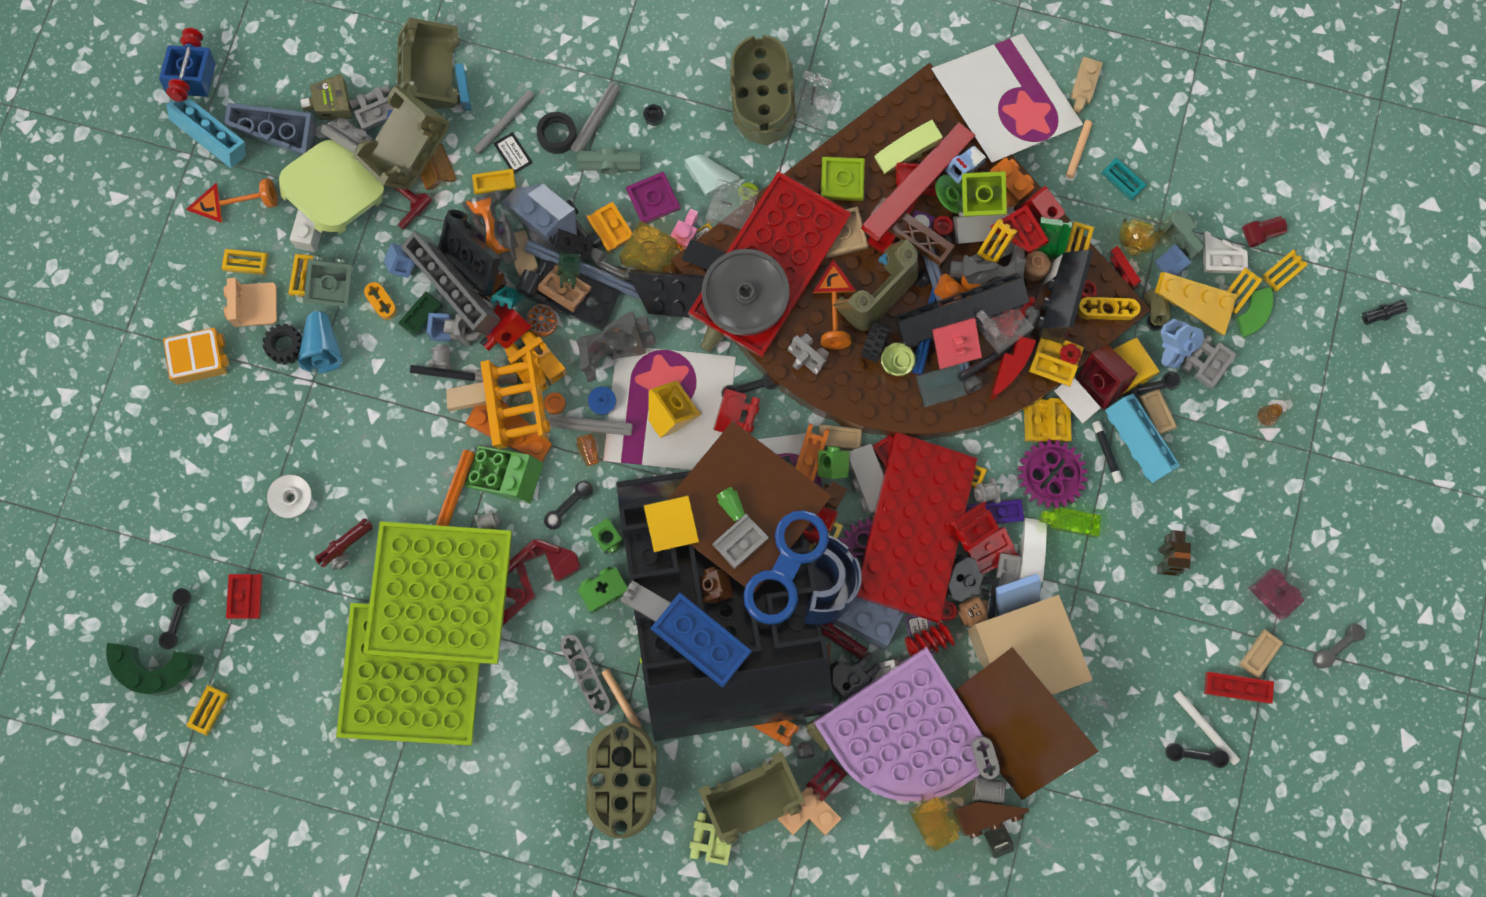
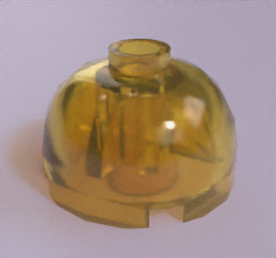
(1139, 236)

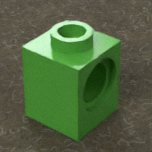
(833, 463)
(606, 527)

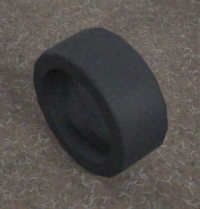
(556, 117)

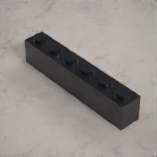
(991, 297)

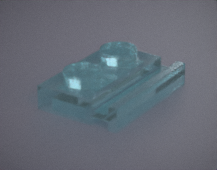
(940, 385)

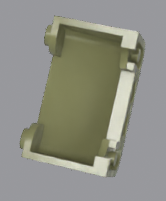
(426, 62)
(404, 141)
(863, 307)
(752, 799)

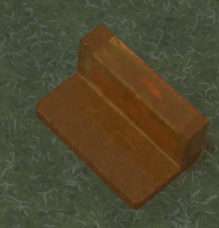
(438, 169)

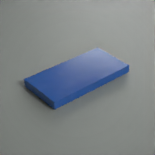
(701, 640)

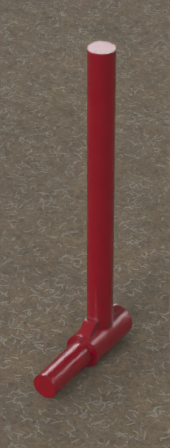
(417, 206)

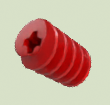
(931, 640)

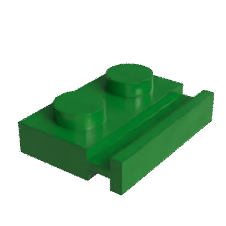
(1057, 234)

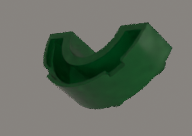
(130, 673)

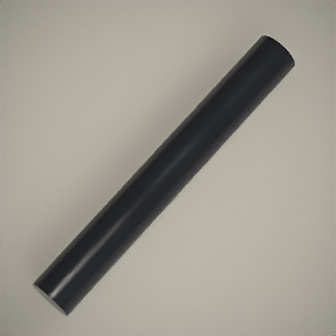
(982, 364)
(445, 373)

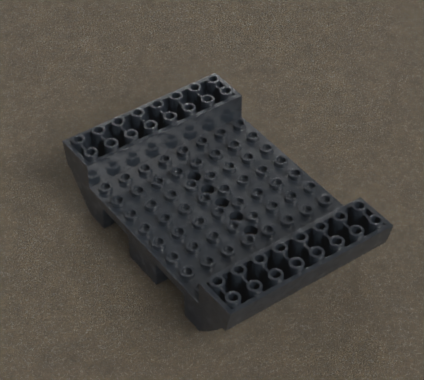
(788, 660)

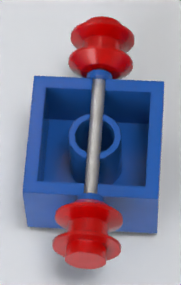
(187, 68)

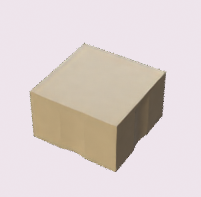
(1040, 637)

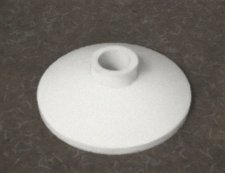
(280, 491)

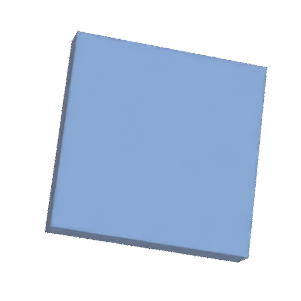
(1018, 594)

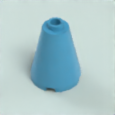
(319, 345)

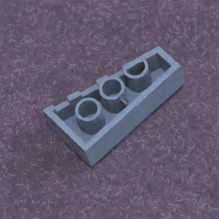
(277, 127)

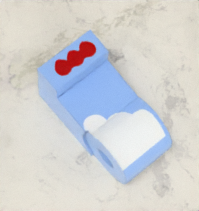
(966, 163)

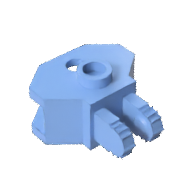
(1179, 343)

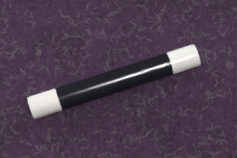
(1107, 452)

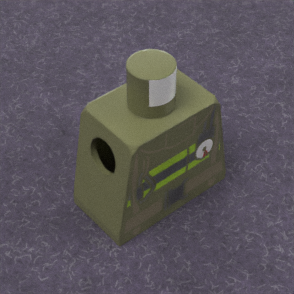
(329, 99)

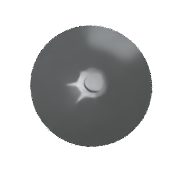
(745, 292)

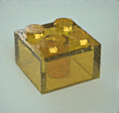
(648, 249)
(934, 823)

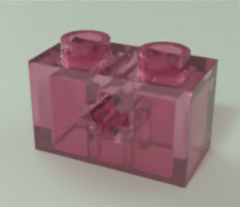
(1266, 588)

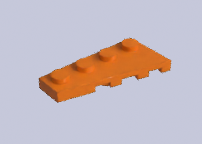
(526, 444)

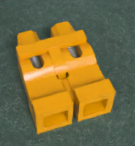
(550, 367)

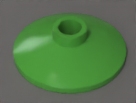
(950, 193)

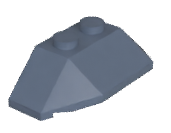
(541, 210)

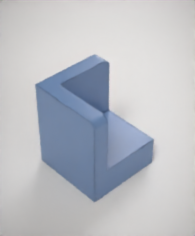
(398, 261)
(1173, 261)
(435, 327)

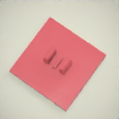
(957, 343)

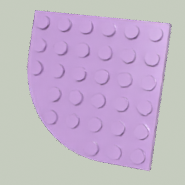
(905, 733)

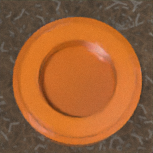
(554, 403)

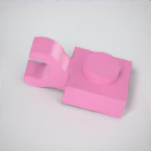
(684, 230)

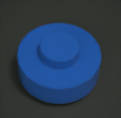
(602, 400)

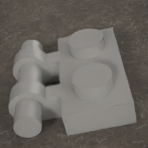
(375, 113)
(1215, 364)

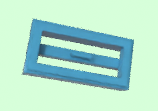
(463, 87)

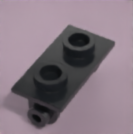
(571, 243)

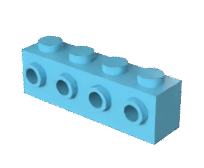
(207, 131)
(1142, 438)

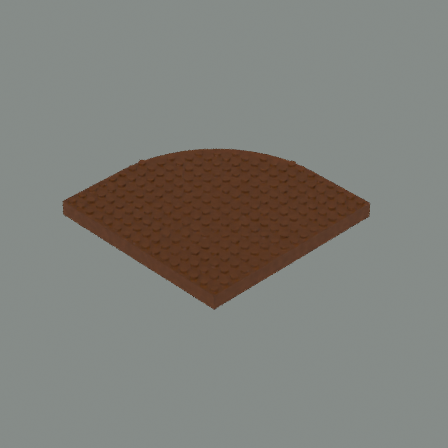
(860, 390)

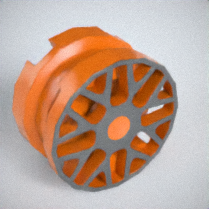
(542, 320)

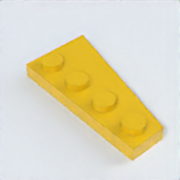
(1199, 300)

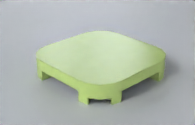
(330, 186)

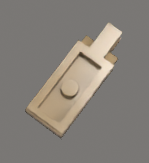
(1085, 82)

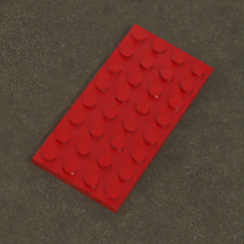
(797, 232)
(911, 530)

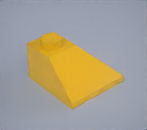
(670, 408)

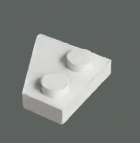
(1222, 256)

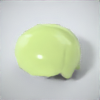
(898, 359)

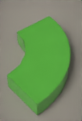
(1258, 312)

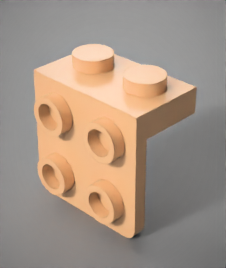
(250, 303)

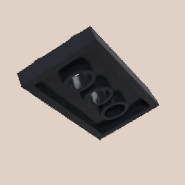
(459, 242)
(594, 317)

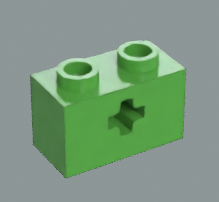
(597, 600)

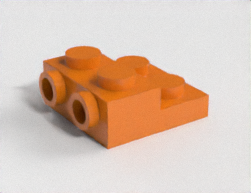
(1017, 185)

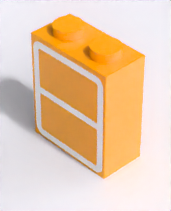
(195, 356)

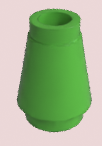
(731, 503)

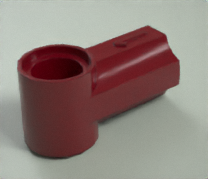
(1259, 232)

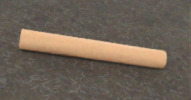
(1079, 149)
(620, 697)

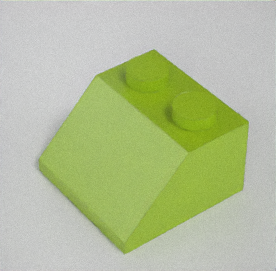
(984, 194)

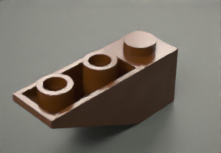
(979, 816)

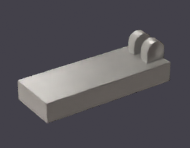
(644, 601)

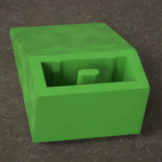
(504, 474)

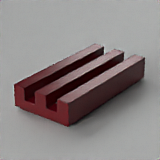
(818, 788)

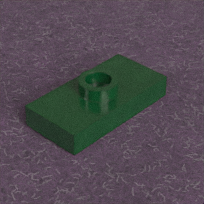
(417, 316)

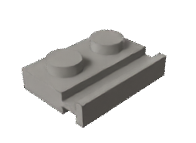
(345, 133)
(740, 541)

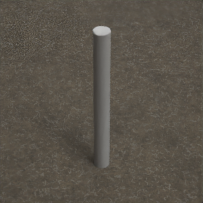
(503, 122)

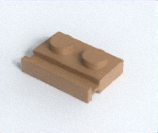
(565, 296)

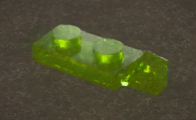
(1072, 521)

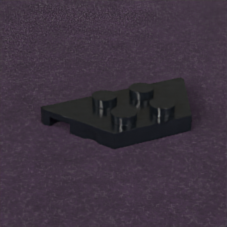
(666, 292)

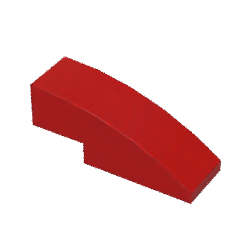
(1012, 365)

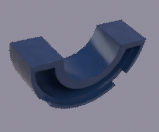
(846, 579)

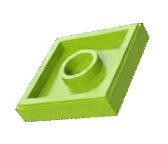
(842, 178)

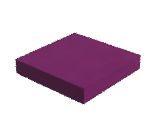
(653, 198)

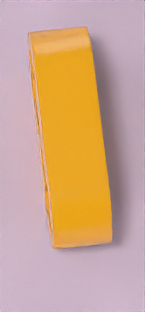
(376, 304)

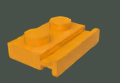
(610, 227)

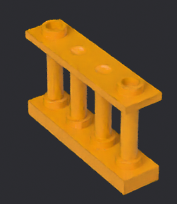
(494, 393)

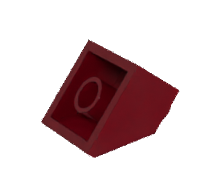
(1106, 376)

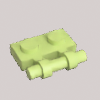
(716, 851)

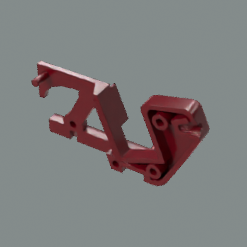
(562, 564)

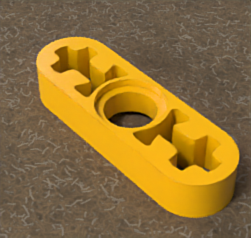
(1116, 303)

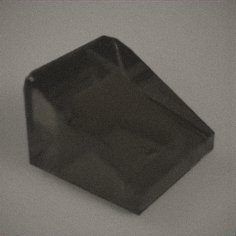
(999, 842)

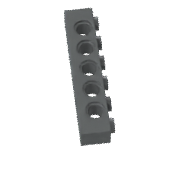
(450, 283)

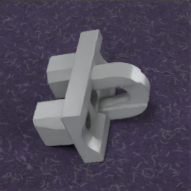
(460, 331)
(801, 350)

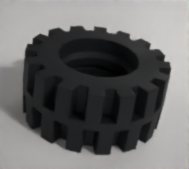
(274, 335)
(875, 341)

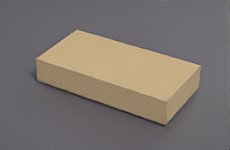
(465, 396)
(1158, 411)
(844, 437)
(1260, 653)

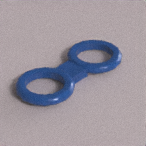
(786, 567)

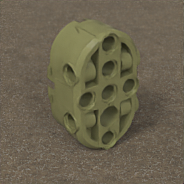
(780, 106)
(641, 800)

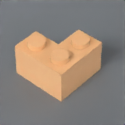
(816, 811)

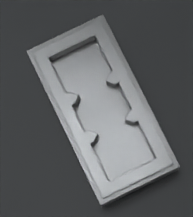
(1008, 568)

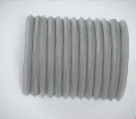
(988, 790)

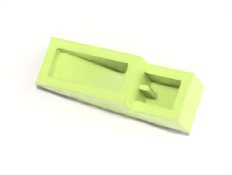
(909, 146)

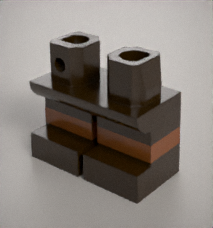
(1175, 553)

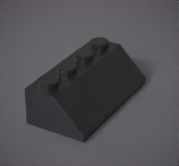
(1064, 296)

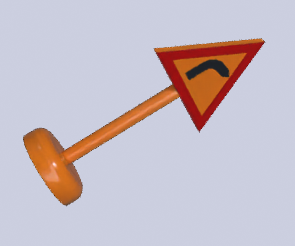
(210, 205)
(834, 282)

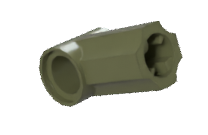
(1158, 307)

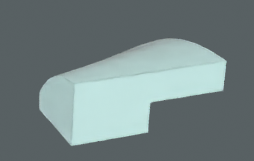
(707, 172)

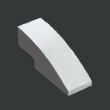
(1033, 548)

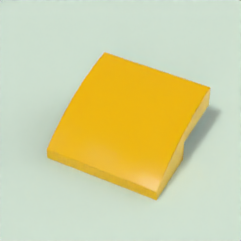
(1139, 360)
(1050, 366)
(1047, 421)
(671, 523)

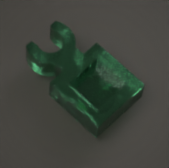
(569, 268)

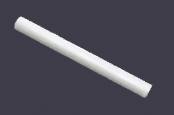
(1205, 726)

